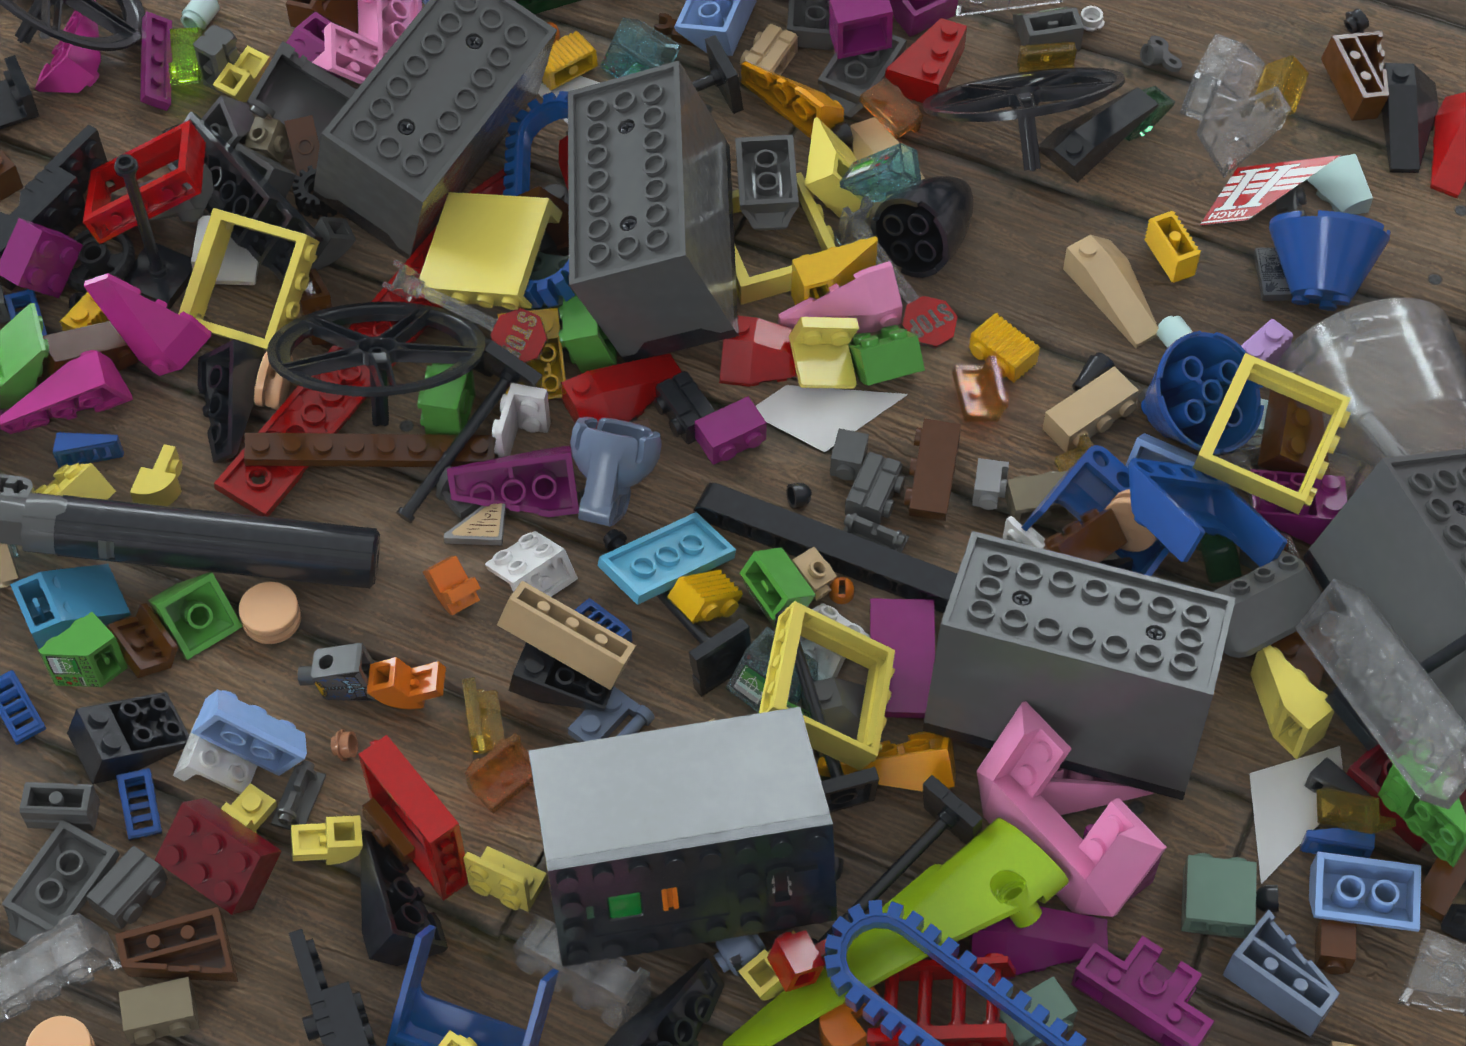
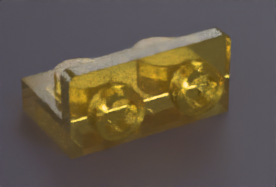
(482, 717)

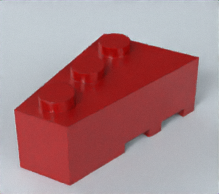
(929, 61)

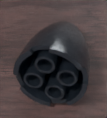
(924, 224)

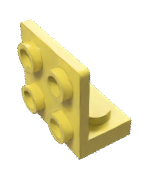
(823, 352)
(504, 878)

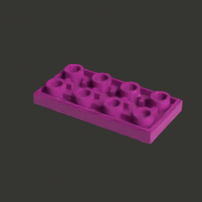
(910, 631)

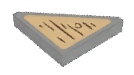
(480, 528)

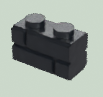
(682, 404)

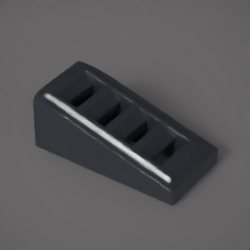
(1331, 776)

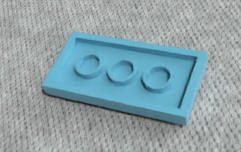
(661, 557)

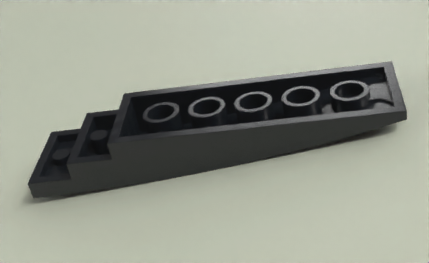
(248, 194)

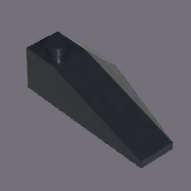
(1408, 116)
(1092, 136)
(228, 383)
(392, 907)
(676, 1013)

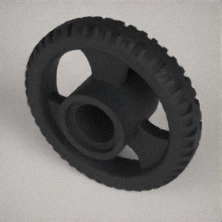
(98, 260)

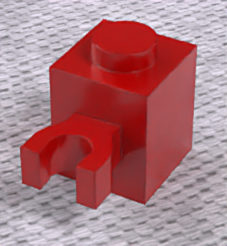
(797, 959)

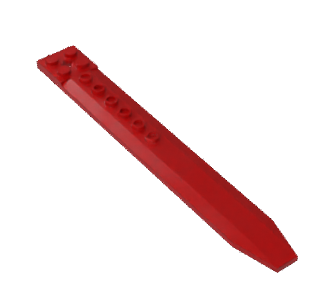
(320, 411)

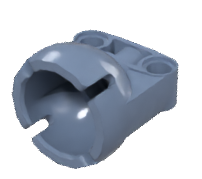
(612, 462)

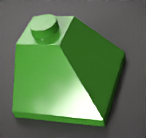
(196, 613)

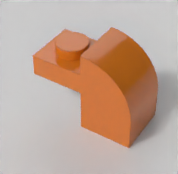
(452, 585)
(405, 687)
(841, 1027)

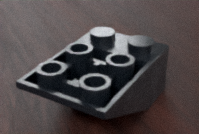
(553, 682)
(126, 735)

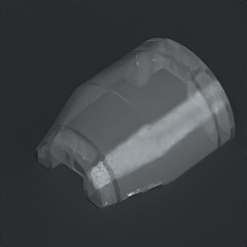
(1402, 380)

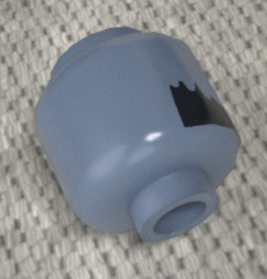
(737, 952)

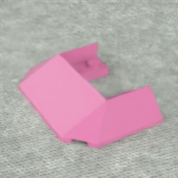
(378, 29)
(1100, 867)

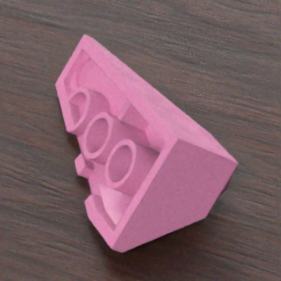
(869, 298)
(1076, 792)

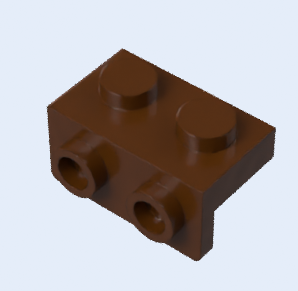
(145, 642)

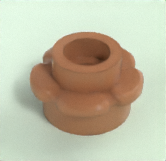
(344, 744)

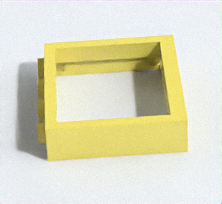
(209, 263)
(779, 280)
(1297, 389)
(832, 635)

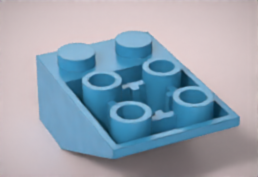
(61, 596)

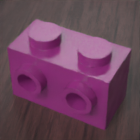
(730, 430)

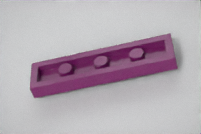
(155, 56)

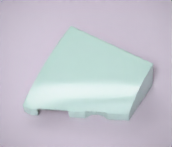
(1343, 185)

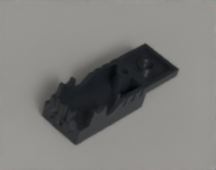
(57, 191)
(337, 1012)

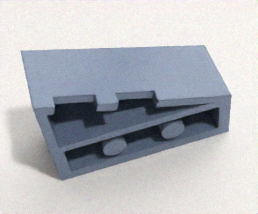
(1281, 977)

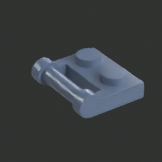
(600, 724)

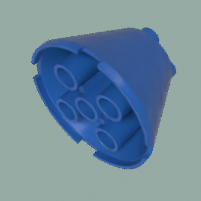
(1326, 254)
(1192, 387)

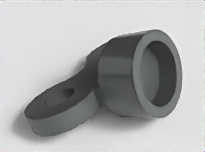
(1157, 52)

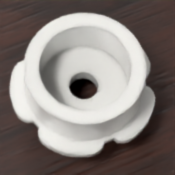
(1092, 18)

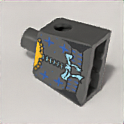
(339, 672)

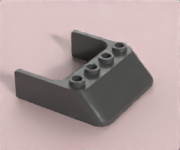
(1267, 603)

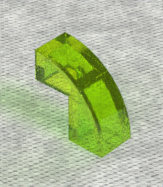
(185, 65)

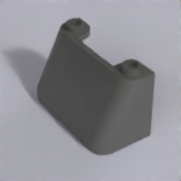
(298, 89)

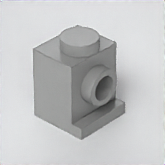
(990, 483)

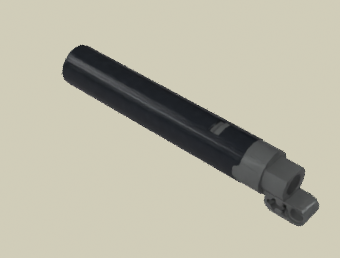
(186, 537)

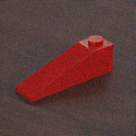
(1449, 145)
(757, 354)
(617, 390)

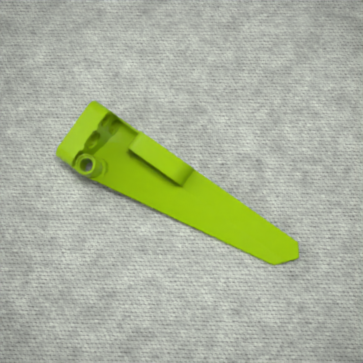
(981, 884)

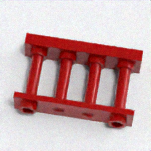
(957, 1032)

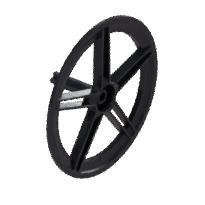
(125, 31)
(1023, 94)
(377, 351)

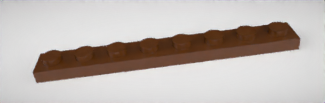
(360, 449)

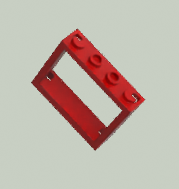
(159, 195)
(417, 814)

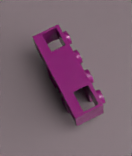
(1145, 993)

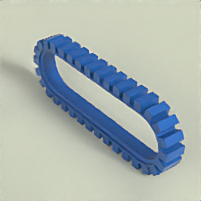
(518, 181)
(843, 979)

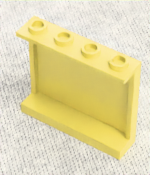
(487, 248)

